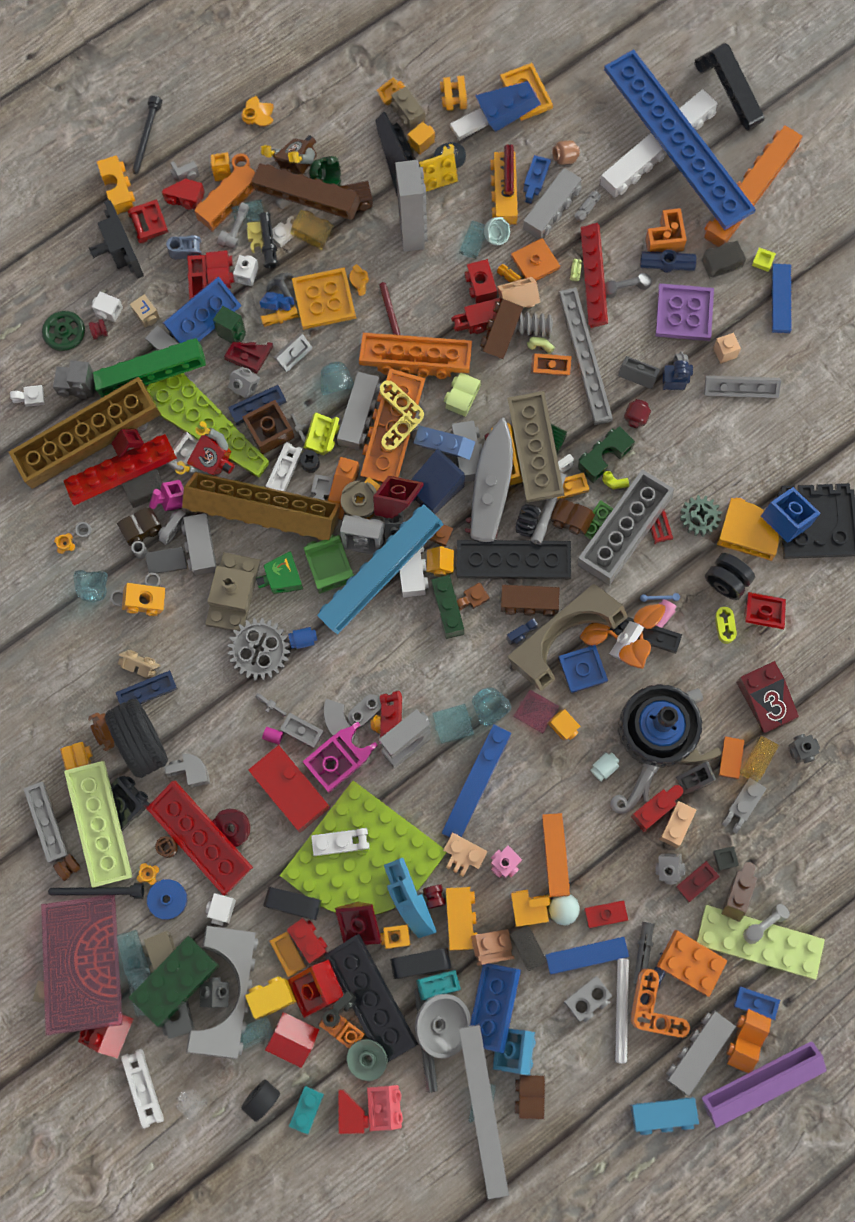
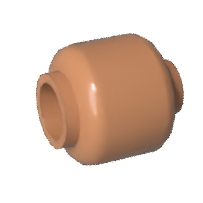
(565, 152)

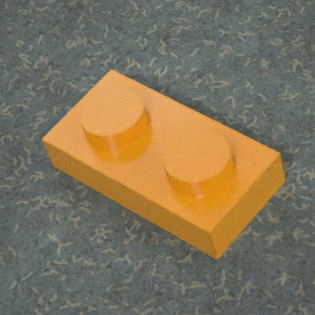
(574, 486)

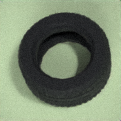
(136, 738)

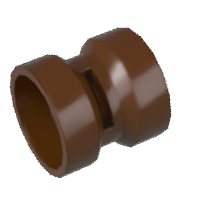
(168, 850)
(67, 867)

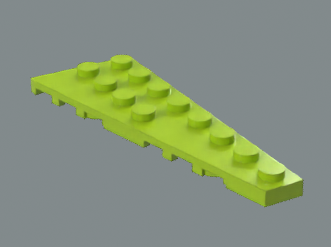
(186, 406)

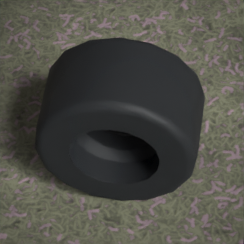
(260, 1100)

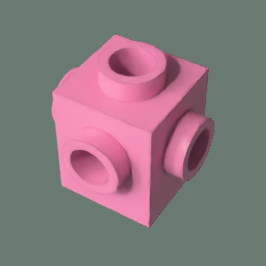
(509, 856)

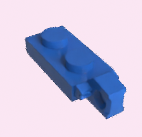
(536, 177)

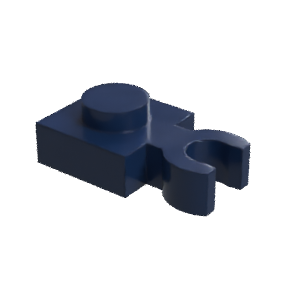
(518, 635)

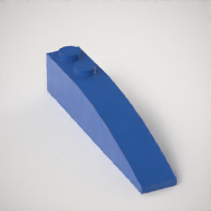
(477, 781)

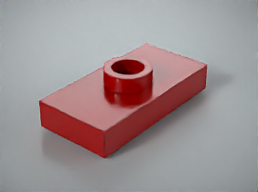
(606, 914)

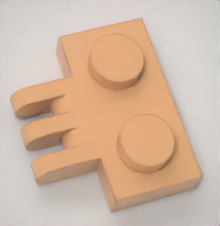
(463, 853)

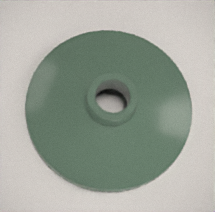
(361, 1066)

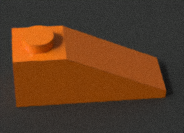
(346, 472)

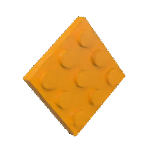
(323, 298)

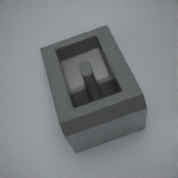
(696, 778)

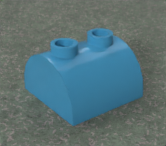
(517, 1053)

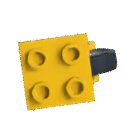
(442, 168)

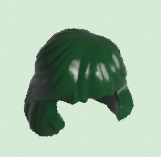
(326, 169)

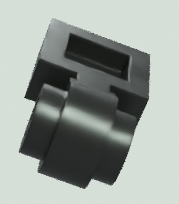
(345, 1003)

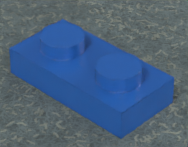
(757, 1002)

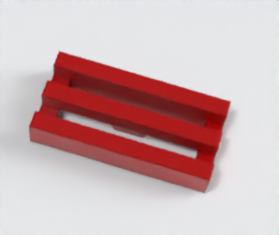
(662, 538)

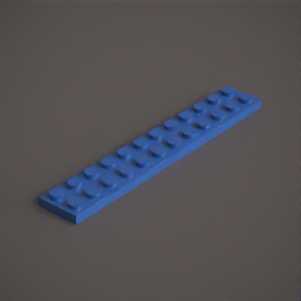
(679, 139)

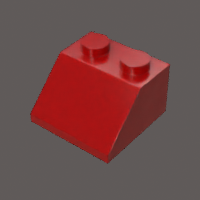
(315, 988)

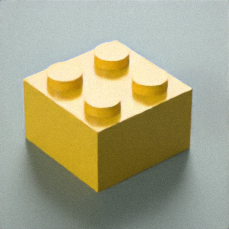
(270, 998)

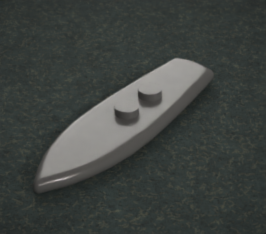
(491, 483)

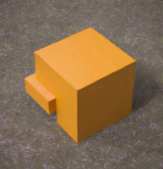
(529, 909)

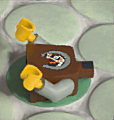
(294, 156)

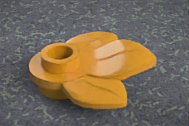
(260, 112)

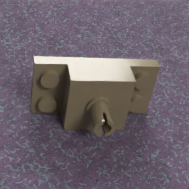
(232, 591)

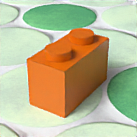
(551, 364)

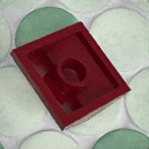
(358, 919)

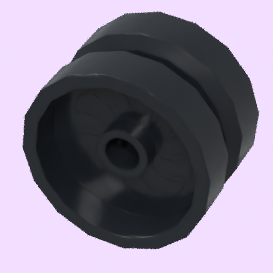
(730, 576)

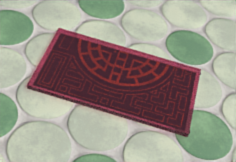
(81, 965)

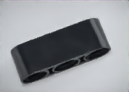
(292, 903)
(420, 963)

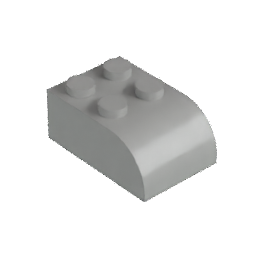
(362, 534)

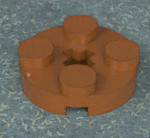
(101, 731)

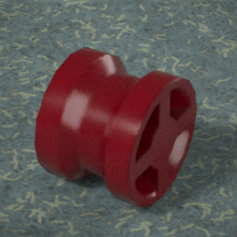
(98, 329)

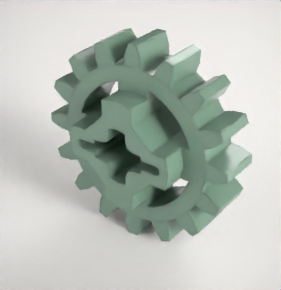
(706, 510)

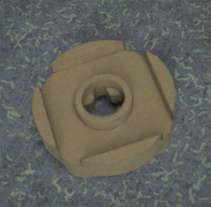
(349, 496)

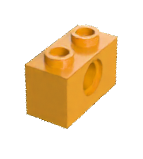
(153, 594)

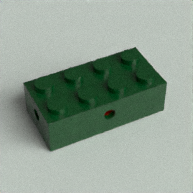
(173, 982)

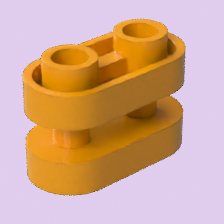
(447, 100)

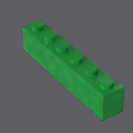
(151, 367)

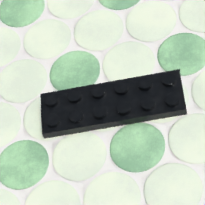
(513, 559)
(374, 1002)

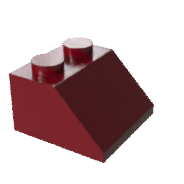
(395, 496)

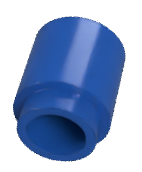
(302, 638)

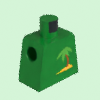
(281, 575)

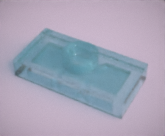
(473, 240)

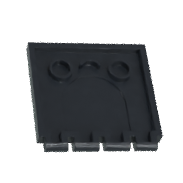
(833, 529)

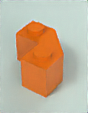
(748, 1040)

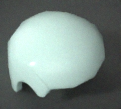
(497, 231)
(564, 910)

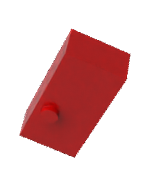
(289, 788)

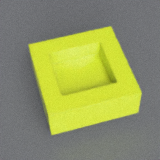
(763, 259)

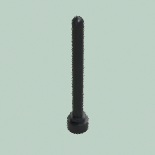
(154, 104)
(135, 891)

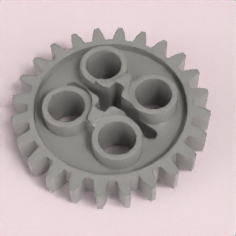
(275, 654)

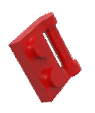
(154, 220)

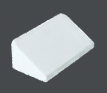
(183, 450)

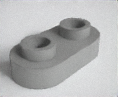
(169, 532)
(365, 710)

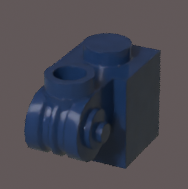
(677, 375)

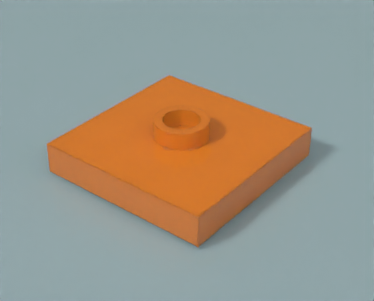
(535, 260)

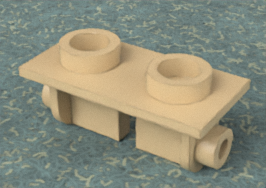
(131, 660)

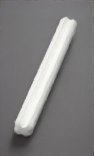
(622, 1010)

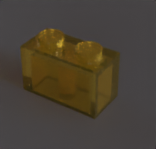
(311, 229)
(759, 758)

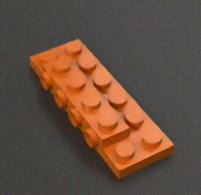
(415, 354)
(378, 461)

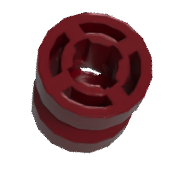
(434, 896)

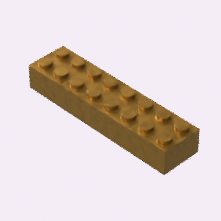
(84, 433)
(261, 506)

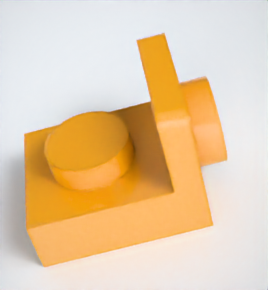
(389, 88)
(220, 166)

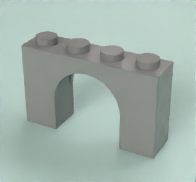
(406, 738)

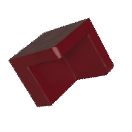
(126, 439)

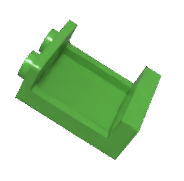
(328, 563)

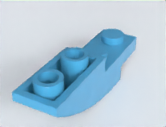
(407, 901)

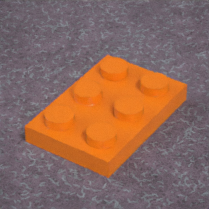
(692, 963)

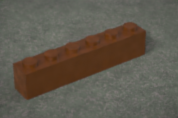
(306, 191)

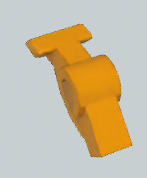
(358, 279)

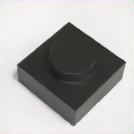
(726, 858)

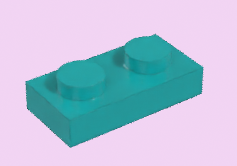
(306, 1110)

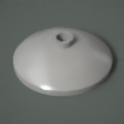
(445, 1038)

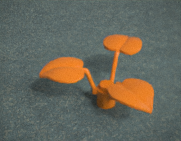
(636, 652)

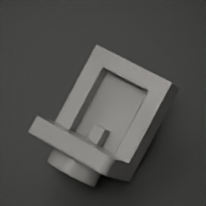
(187, 171)

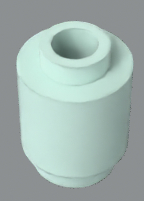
(605, 766)

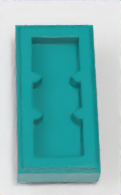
(438, 984)

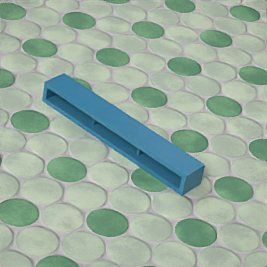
(380, 569)

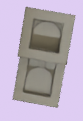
(696, 758)

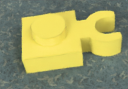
(254, 235)

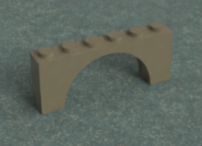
(590, 607)

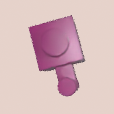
(169, 496)

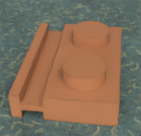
(492, 947)

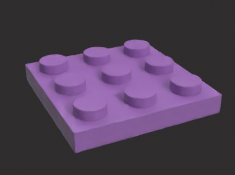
(684, 312)

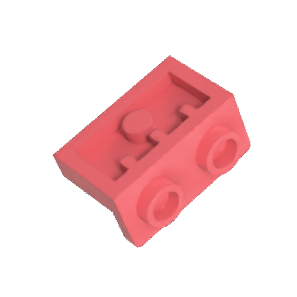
(384, 1108)

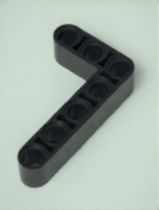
(733, 82)

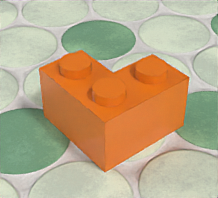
(670, 234)

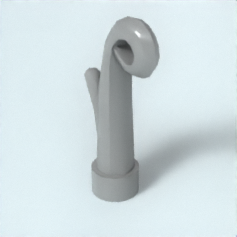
(641, 788)

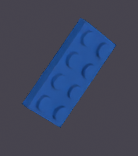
(197, 314)
(495, 1004)

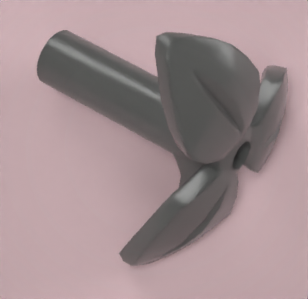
(279, 280)

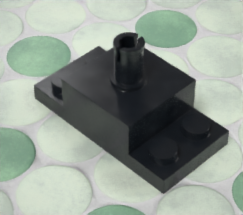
(116, 242)

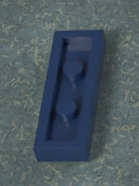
(255, 402)
(148, 689)

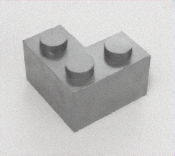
(75, 380)

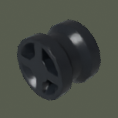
(311, 465)

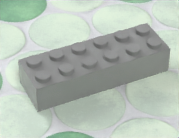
(411, 205)
(625, 527)

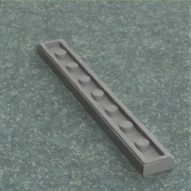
(585, 356)
(483, 1111)

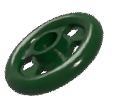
(52, 321)

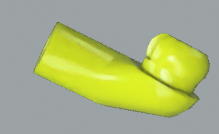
(612, 482)

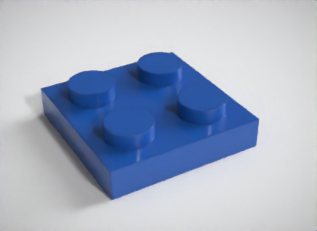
(583, 669)

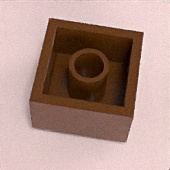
(268, 427)

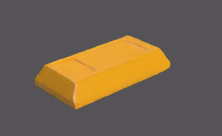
(287, 954)

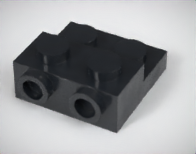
(128, 800)

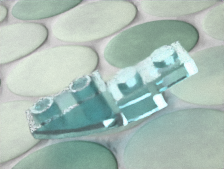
(133, 962)

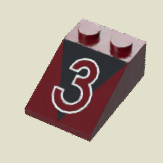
(768, 697)

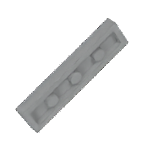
(742, 386)
(45, 822)

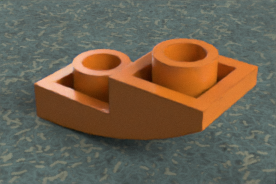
(344, 1031)

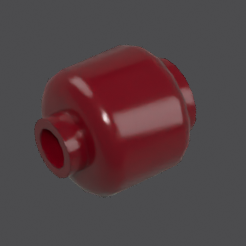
(637, 413)

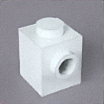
(246, 270)
(106, 307)
(220, 909)

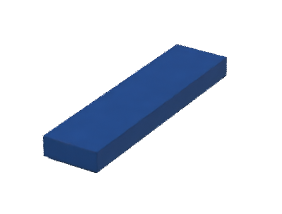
(781, 298)
(587, 955)

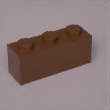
(501, 328)
(530, 600)

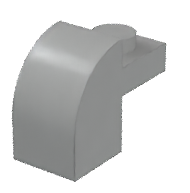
(193, 767)

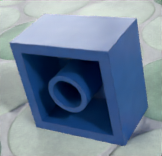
(790, 514)

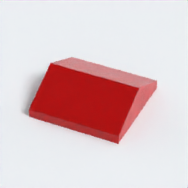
(765, 610)
(292, 1040)

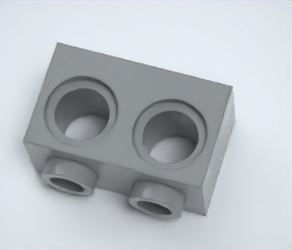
(584, 994)

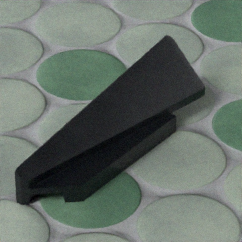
(394, 144)

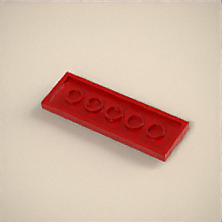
(119, 469)
(199, 838)

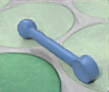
(644, 598)

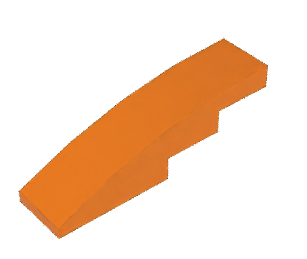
(555, 855)

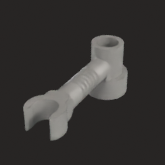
(230, 239)

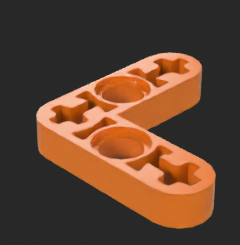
(646, 1010)

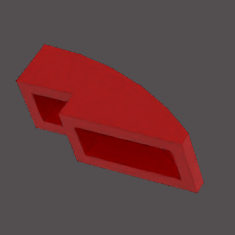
(197, 274)

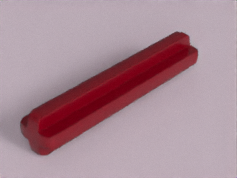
(509, 169)

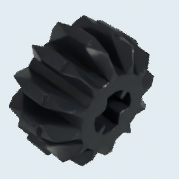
(527, 520)

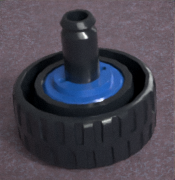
(660, 725)

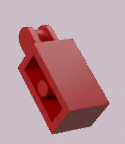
(475, 317)
(657, 807)

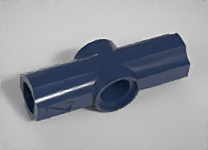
(679, 261)

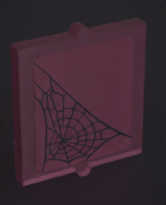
(536, 711)

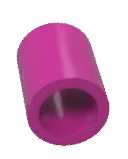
(272, 735)

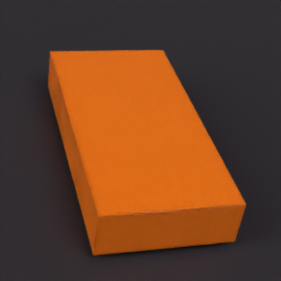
(731, 757)

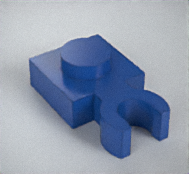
(275, 301)

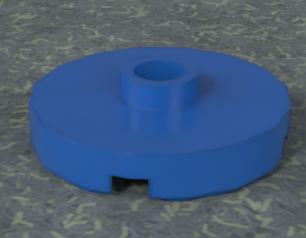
(177, 901)

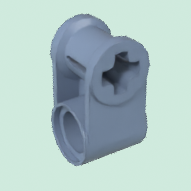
(185, 246)

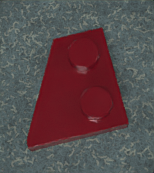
(248, 355)

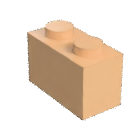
(521, 292)
(677, 824)

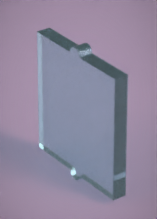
(453, 723)

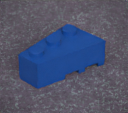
(507, 104)

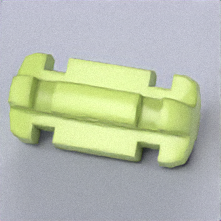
(576, 270)

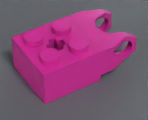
(343, 752)

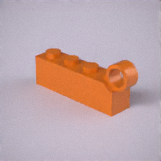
(228, 194)

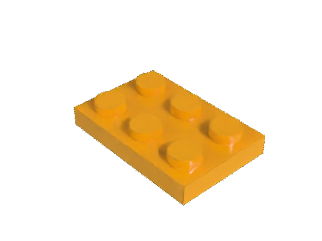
(529, 74)

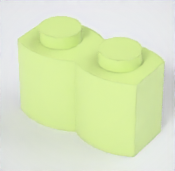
(463, 394)

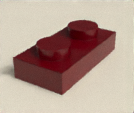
(697, 881)

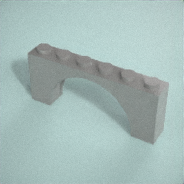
(237, 950)

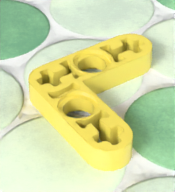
(406, 417)

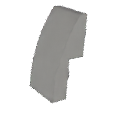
(160, 339)

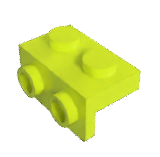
(321, 434)

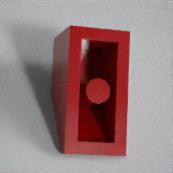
(351, 1115)

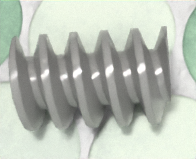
(534, 324)

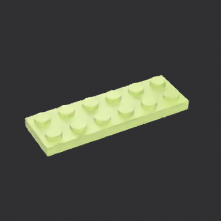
(98, 824)
(777, 948)

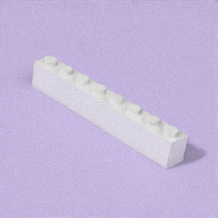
(649, 151)

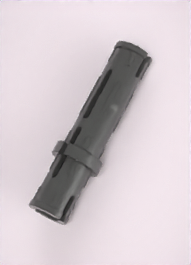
(647, 928)

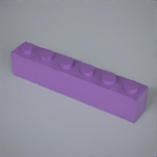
(764, 1084)

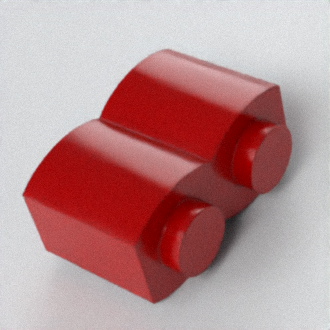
(219, 266)

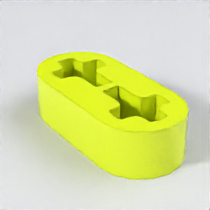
(730, 624)

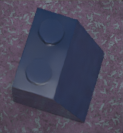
(440, 481)

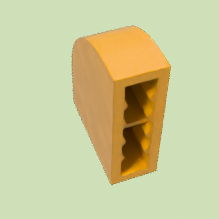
(747, 531)

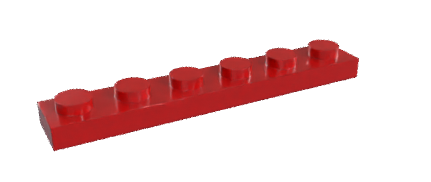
(594, 275)

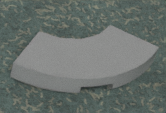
(335, 717)

